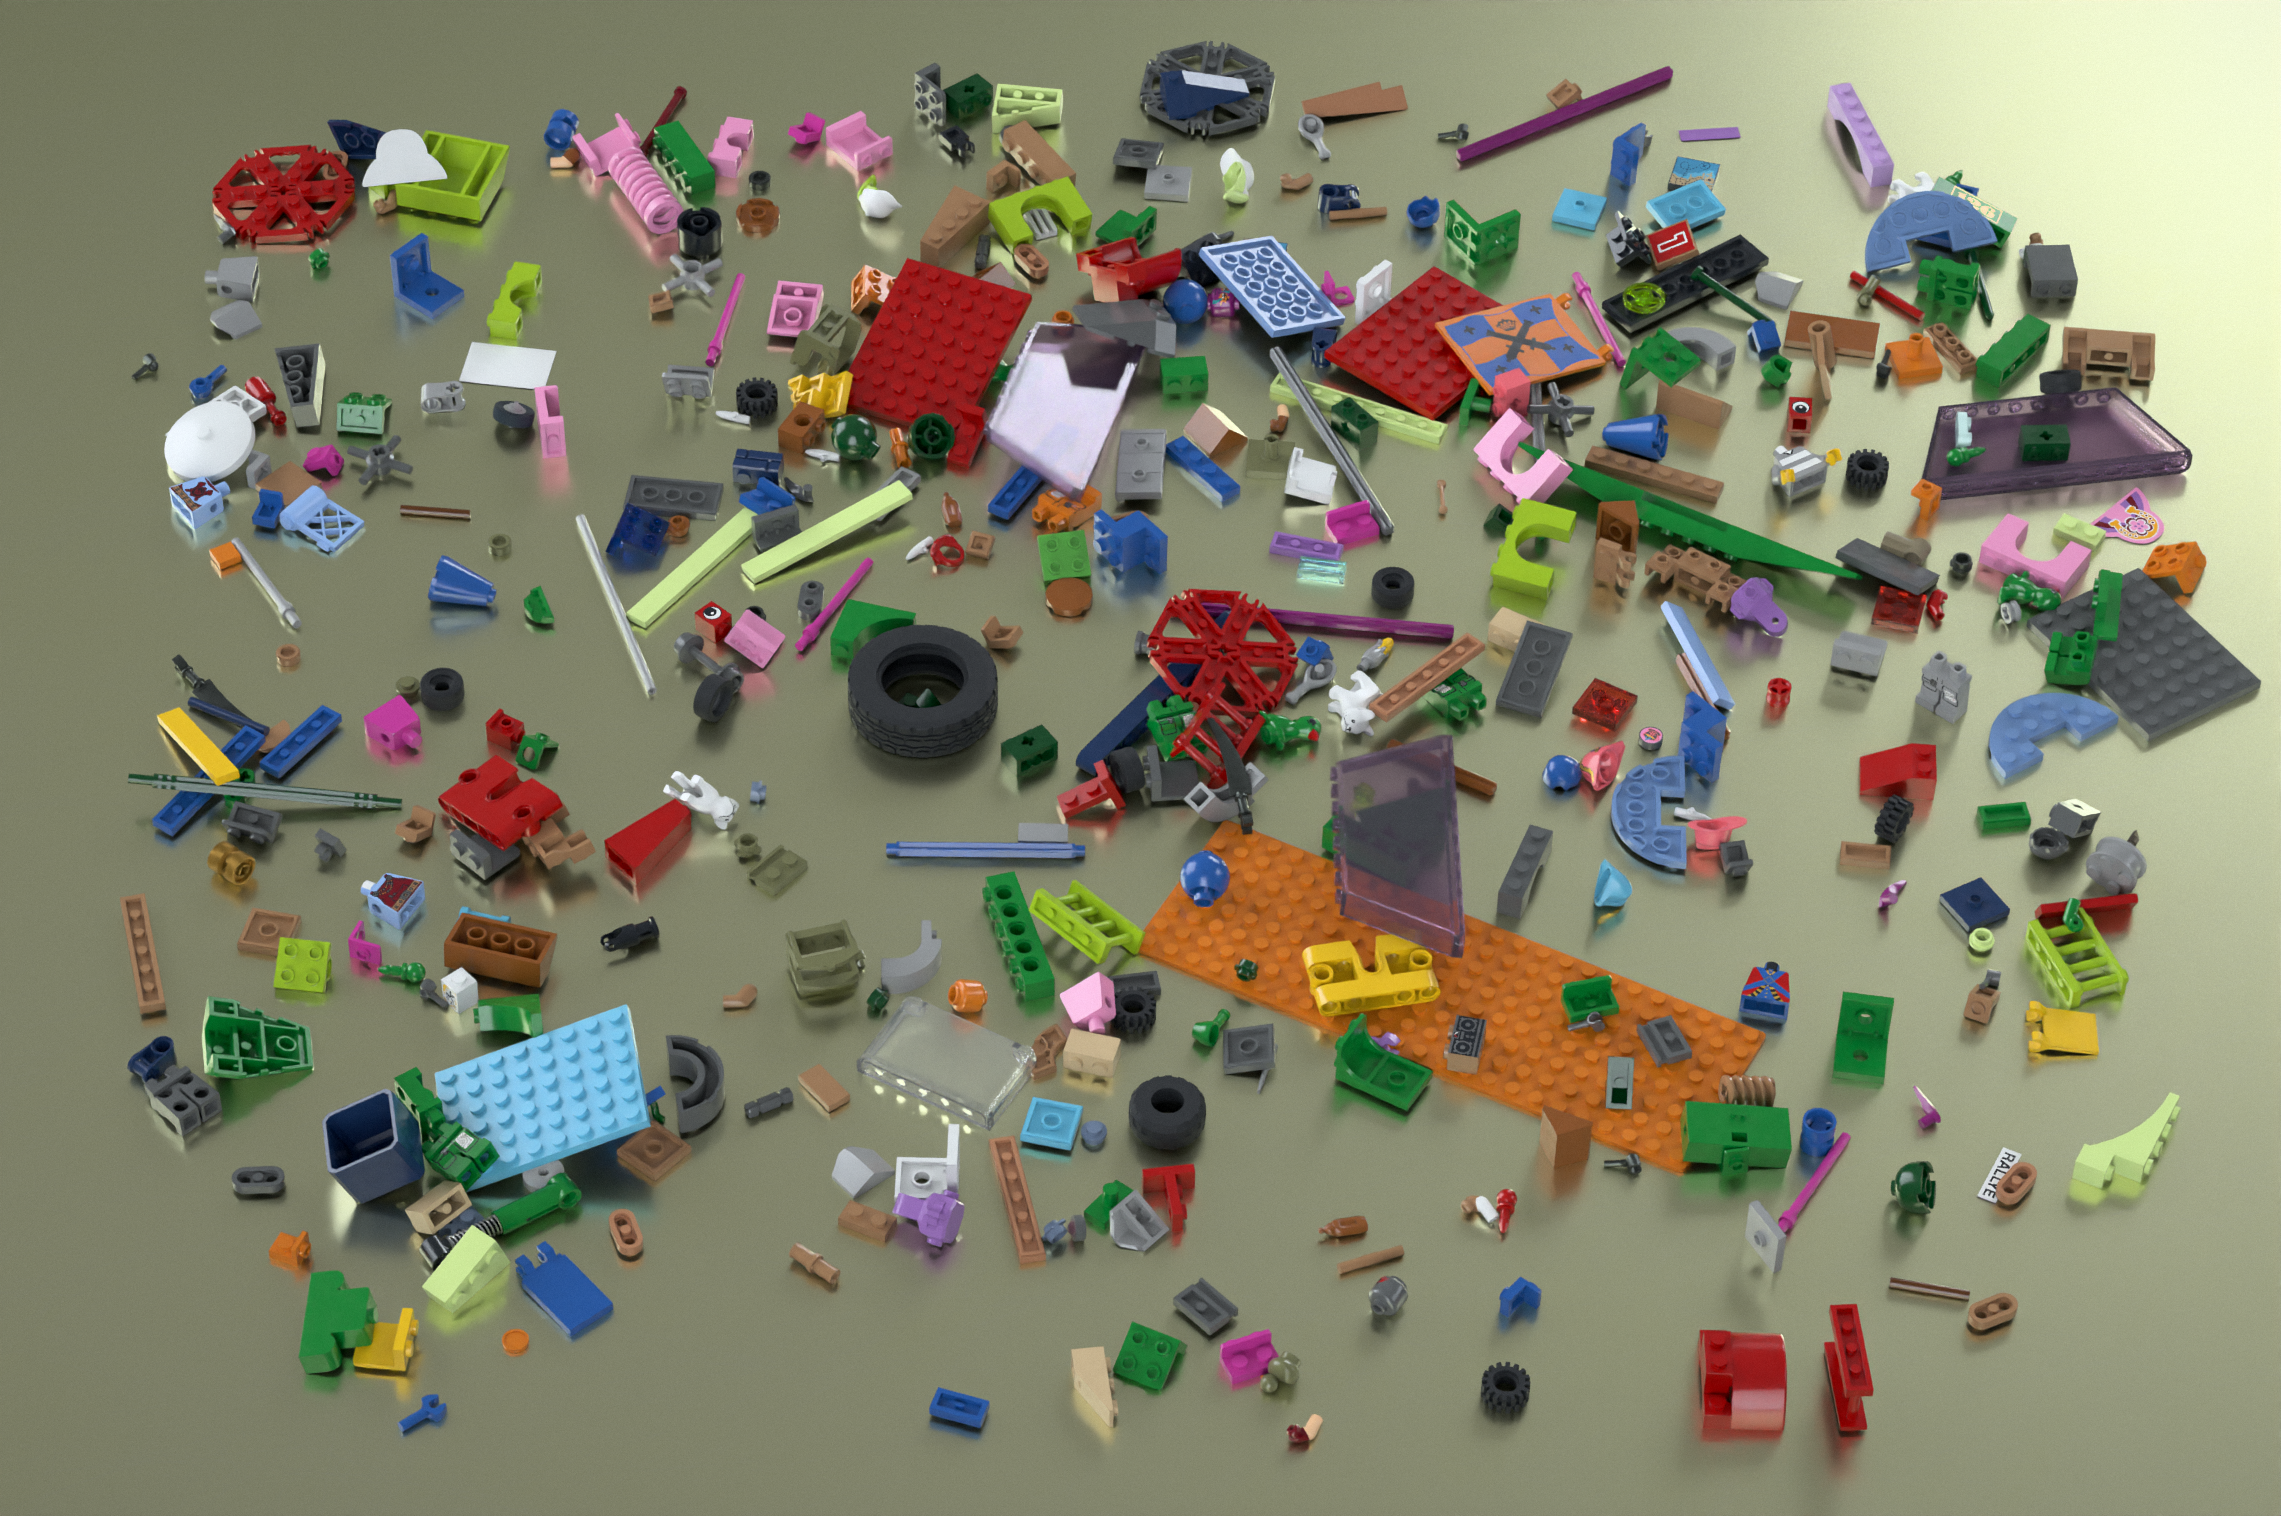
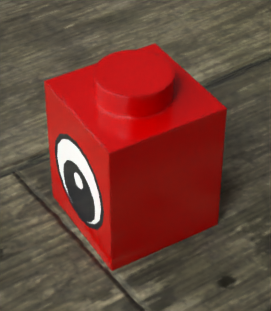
(1799, 415)
(713, 622)

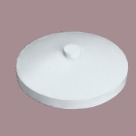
(210, 441)

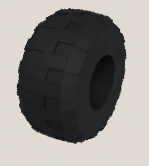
(1167, 1129)

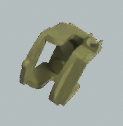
(820, 335)
(818, 940)

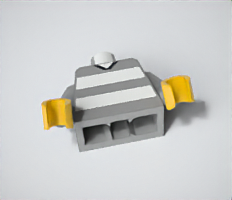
(1800, 469)

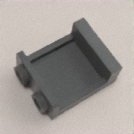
(2051, 270)

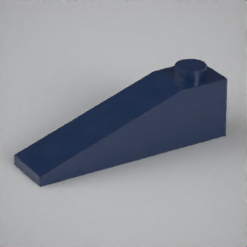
(1190, 92)
(356, 139)

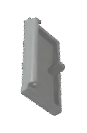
(1141, 464)

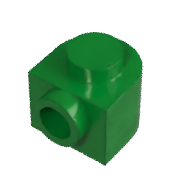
(1777, 370)

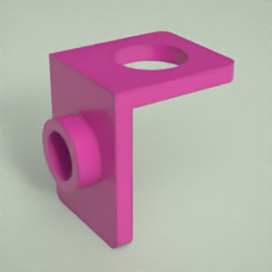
(1329, 290)
(361, 949)

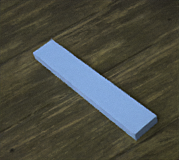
(1697, 655)

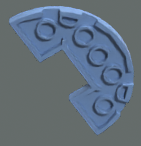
(1923, 216)
(2037, 717)
(1638, 811)

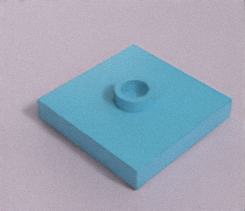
(1579, 209)
(1051, 1123)

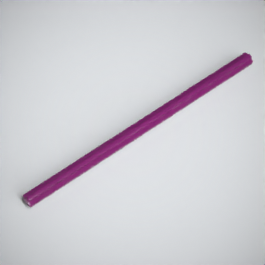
(1564, 113)
(1349, 622)

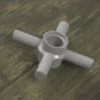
(692, 275)

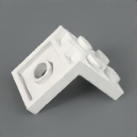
(1373, 291)
(940, 1172)

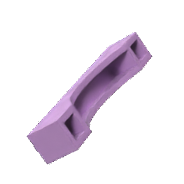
(1874, 158)

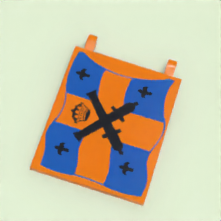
(1525, 336)

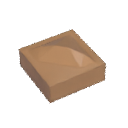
(660, 301)
(980, 545)

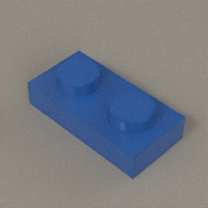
(959, 1407)

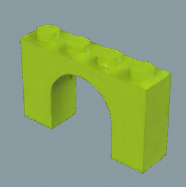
(1057, 196)
(1531, 521)

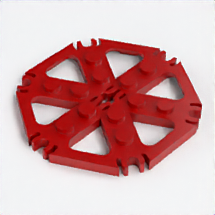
(298, 192)
(1210, 639)

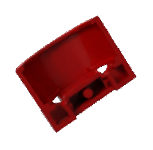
(1123, 274)
(1756, 1372)

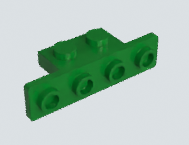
(2107, 604)

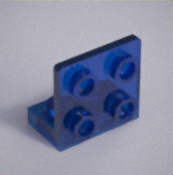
(638, 530)

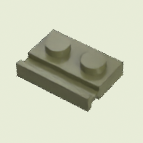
(777, 870)

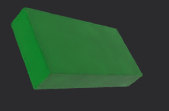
(2004, 815)

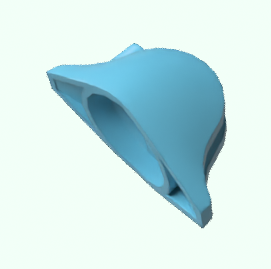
(1611, 886)

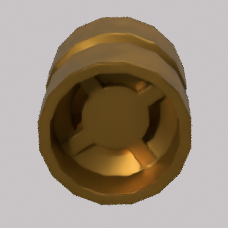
(231, 863)

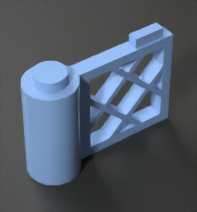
(309, 509)

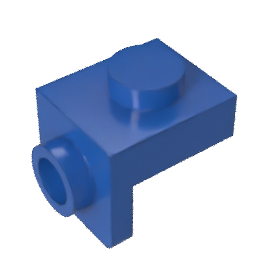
(1765, 335)
(269, 508)
(1313, 651)
(1517, 1293)

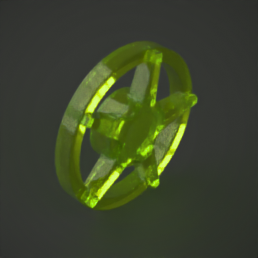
(1643, 298)

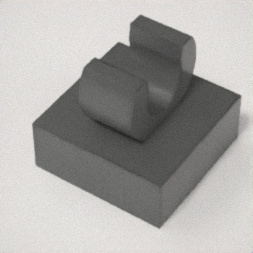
(328, 845)

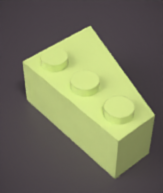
(1022, 103)
(465, 1270)

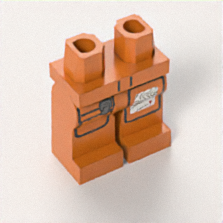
(1065, 513)

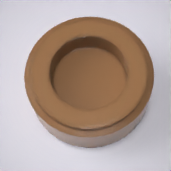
(288, 655)

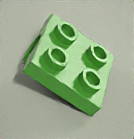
(1064, 556)

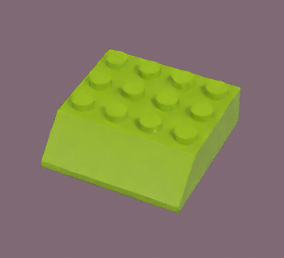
(473, 177)

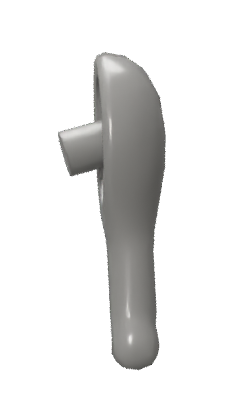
(1312, 129)
(1314, 678)

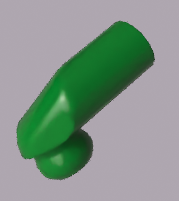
(2070, 917)

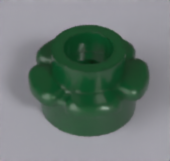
(1246, 970)
(878, 999)

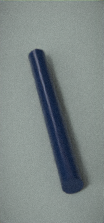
(227, 715)

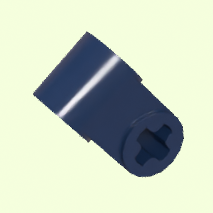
(1337, 197)
(1321, 341)
(153, 1059)

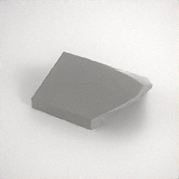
(1777, 288)
(236, 319)
(860, 1170)
(1135, 1223)

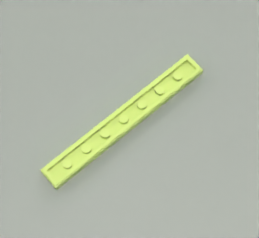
(1385, 415)
(826, 532)
(692, 569)

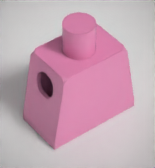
(1091, 1003)

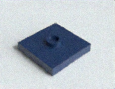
(1974, 904)

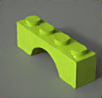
(521, 283)

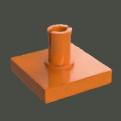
(1914, 357)

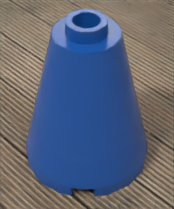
(1639, 435)
(460, 585)

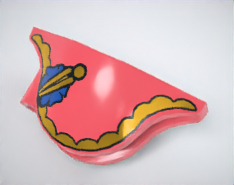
(1602, 764)

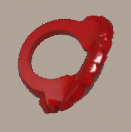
(948, 541)

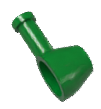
(1208, 1031)

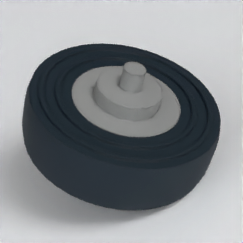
(513, 414)

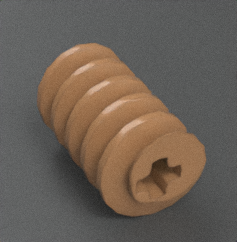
(1747, 1089)

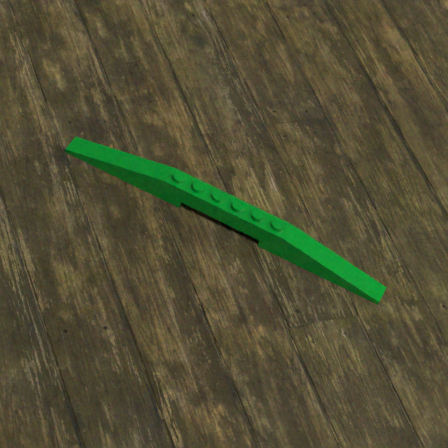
(1695, 525)

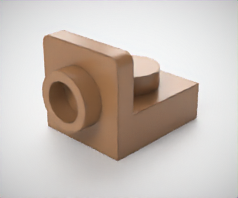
(1564, 94)
(1001, 174)
(1981, 1003)

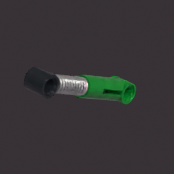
(558, 1193)

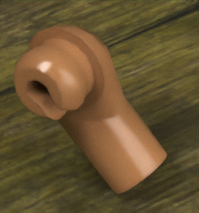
(1297, 184)
(385, 206)
(742, 998)

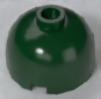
(930, 436)
(1914, 1188)

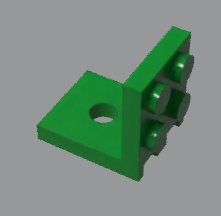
(1484, 240)
(1651, 358)
(1862, 1037)

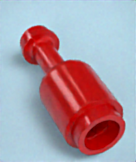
(261, 391)

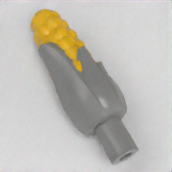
(1375, 654)

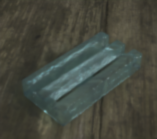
(1321, 570)

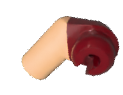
(1305, 1433)

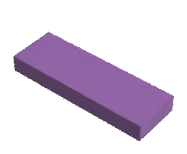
(1298, 546)

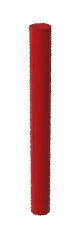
(1887, 295)

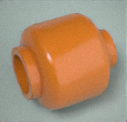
(967, 996)

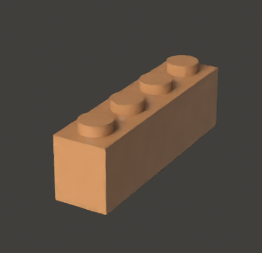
(1035, 154)

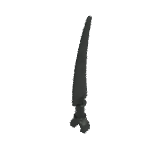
(204, 689)
(1236, 775)

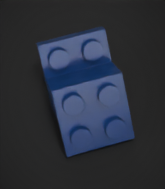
(1130, 541)
(1702, 737)

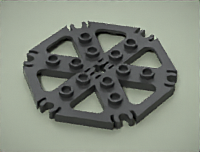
(1255, 75)

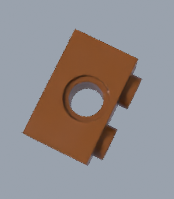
(801, 427)

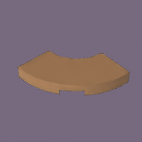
(1046, 1048)

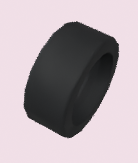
(713, 698)

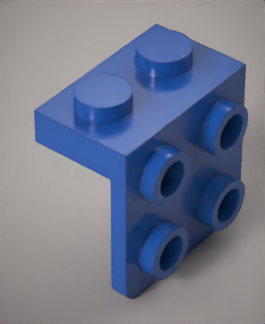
(1626, 153)

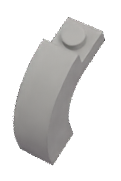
(1707, 345)
(1216, 804)
(915, 970)

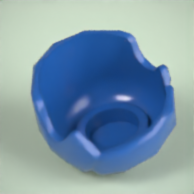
(1423, 212)
(1562, 772)

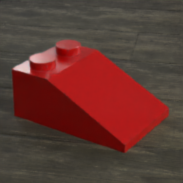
(1900, 771)

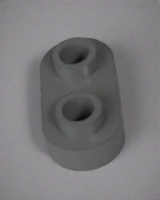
(810, 600)
(258, 1179)

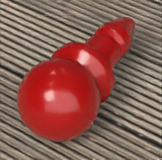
(1506, 1201)

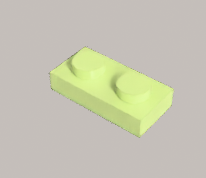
(2079, 532)

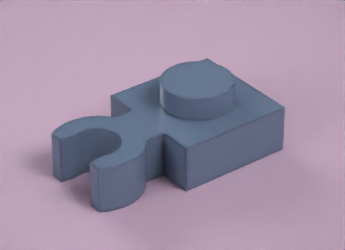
(462, 1221)

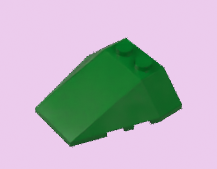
(251, 1044)

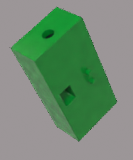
(1717, 1127)

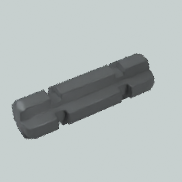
(982, 251)
(768, 1102)

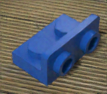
(766, 497)

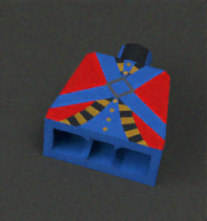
(1766, 992)

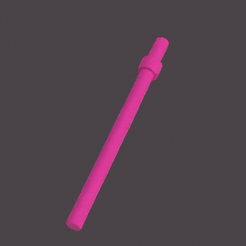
(1584, 291)
(715, 346)
(812, 630)
(1789, 1216)

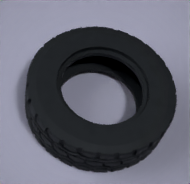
(922, 730)

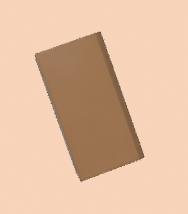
(1692, 405)

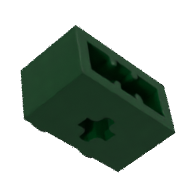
(968, 96)
(1354, 424)
(2044, 442)
(1029, 750)

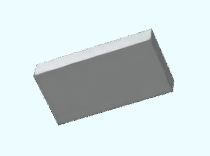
(1042, 833)

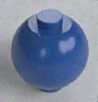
(1185, 301)
(1204, 878)

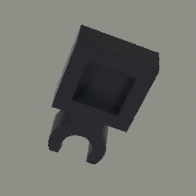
(957, 139)

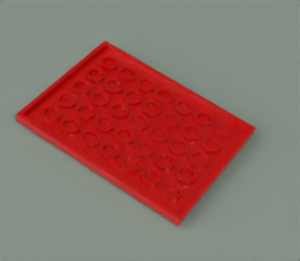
(934, 345)
(1404, 351)

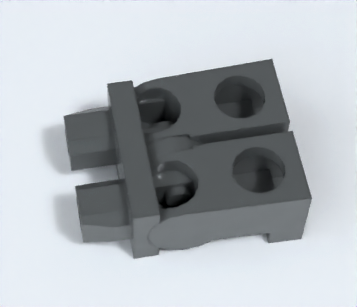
(183, 1098)

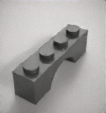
(1519, 879)

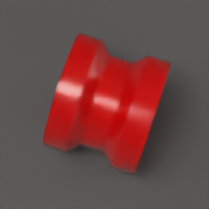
(1778, 692)

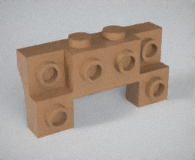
(2109, 348)
(1697, 572)
(553, 847)

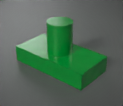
(1473, 402)
(1099, 1210)

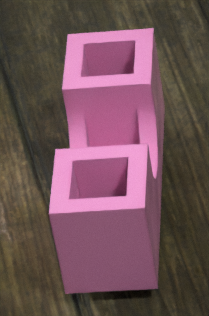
(727, 153)

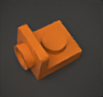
(1929, 498)
(290, 1248)

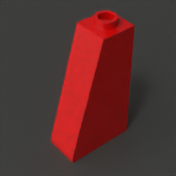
(648, 840)

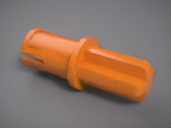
(900, 448)

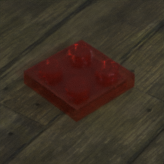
(1898, 609)
(1604, 704)

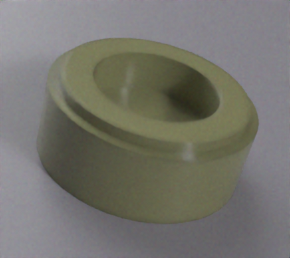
(499, 544)

